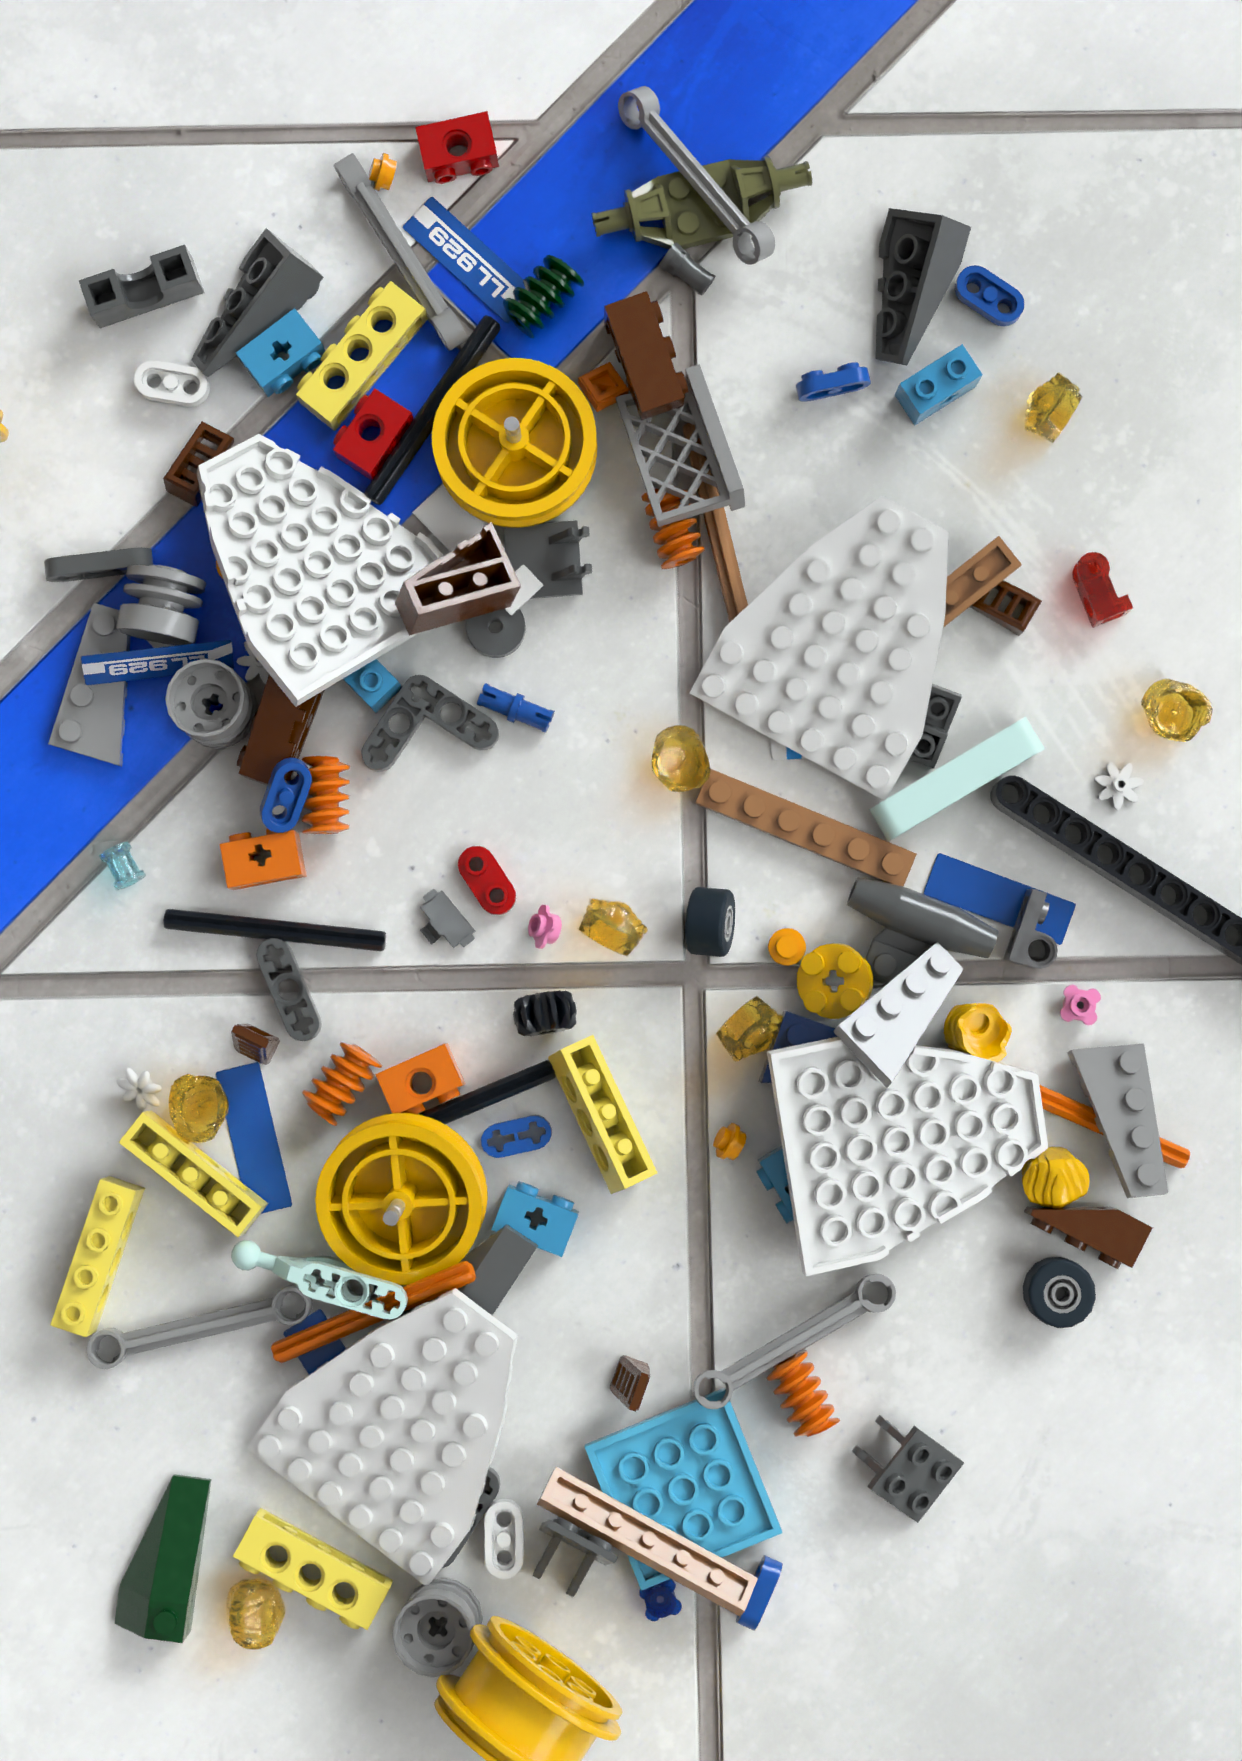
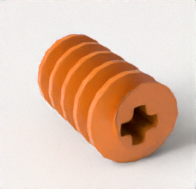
(674, 536)
(325, 795)
(340, 1081)
(801, 1395)

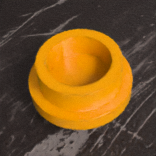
(382, 172)
(786, 947)
(729, 1142)

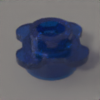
(661, 1610)

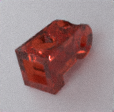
(1097, 590)

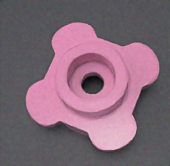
(544, 927)
(1071, 1011)

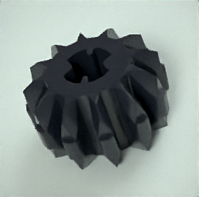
(544, 1013)

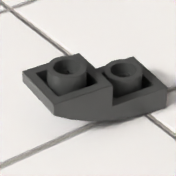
(939, 716)

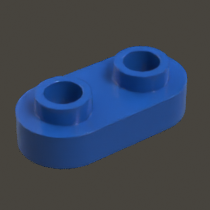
(991, 293)
(846, 379)
(286, 793)

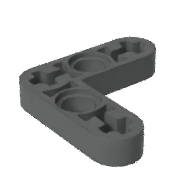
(417, 712)

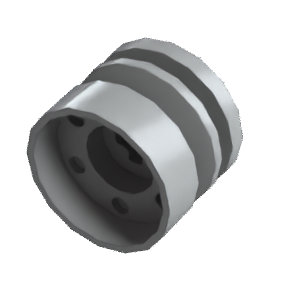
(161, 605)
(207, 684)
(432, 1648)

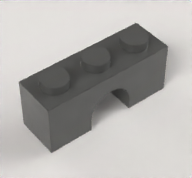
(123, 296)

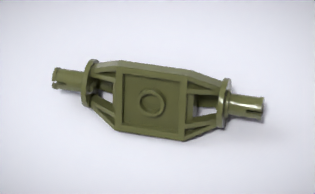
(685, 213)

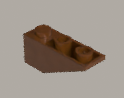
(1102, 1228)

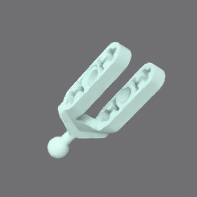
(300, 1272)

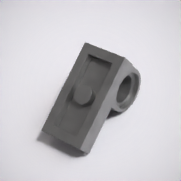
(1032, 911)

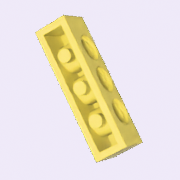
(335, 405)
(602, 1114)
(193, 1173)
(97, 1256)
(305, 1549)

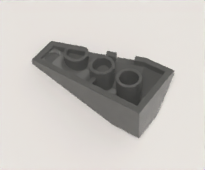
(919, 264)
(271, 287)
(496, 1267)

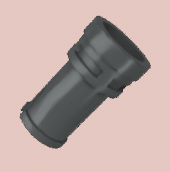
(679, 264)

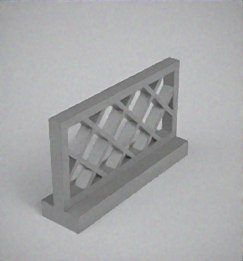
(713, 446)

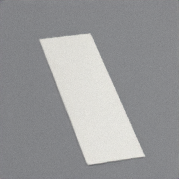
(453, 525)

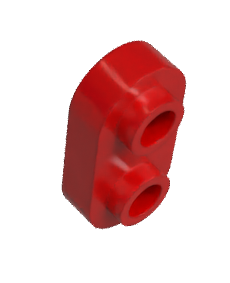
(487, 880)

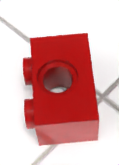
(468, 131)
(371, 411)

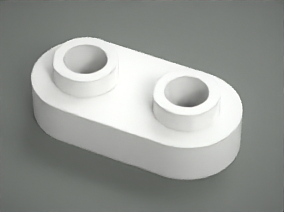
(173, 383)
(503, 1537)

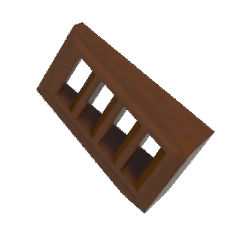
(178, 470)
(1004, 619)
(254, 1043)
(630, 1381)

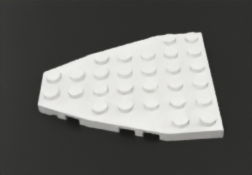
(306, 564)
(842, 647)
(893, 1160)
(400, 1430)

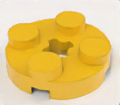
(817, 967)

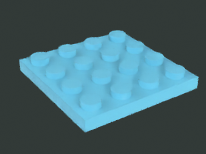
(690, 1476)

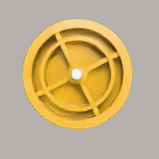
(515, 442)
(401, 1198)

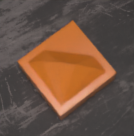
(602, 386)

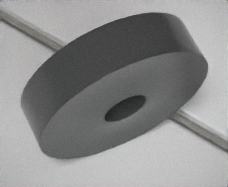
(496, 644)

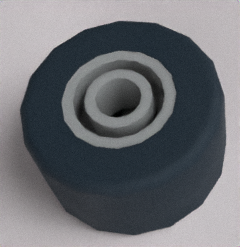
(710, 921)
(1050, 1281)

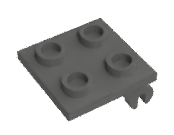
(551, 555)
(914, 1473)
(593, 1546)

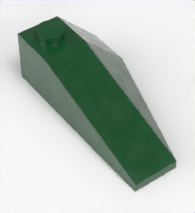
(162, 1578)

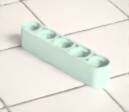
(956, 779)

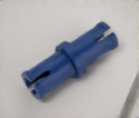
(515, 707)

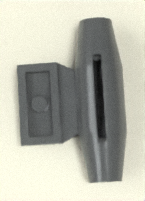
(914, 925)

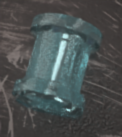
(122, 865)

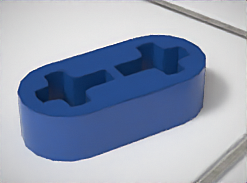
(518, 1145)
(768, 1575)

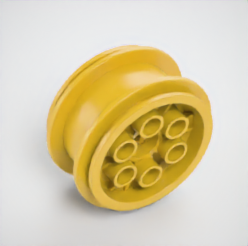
(525, 1699)

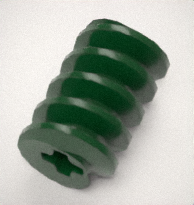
(541, 293)

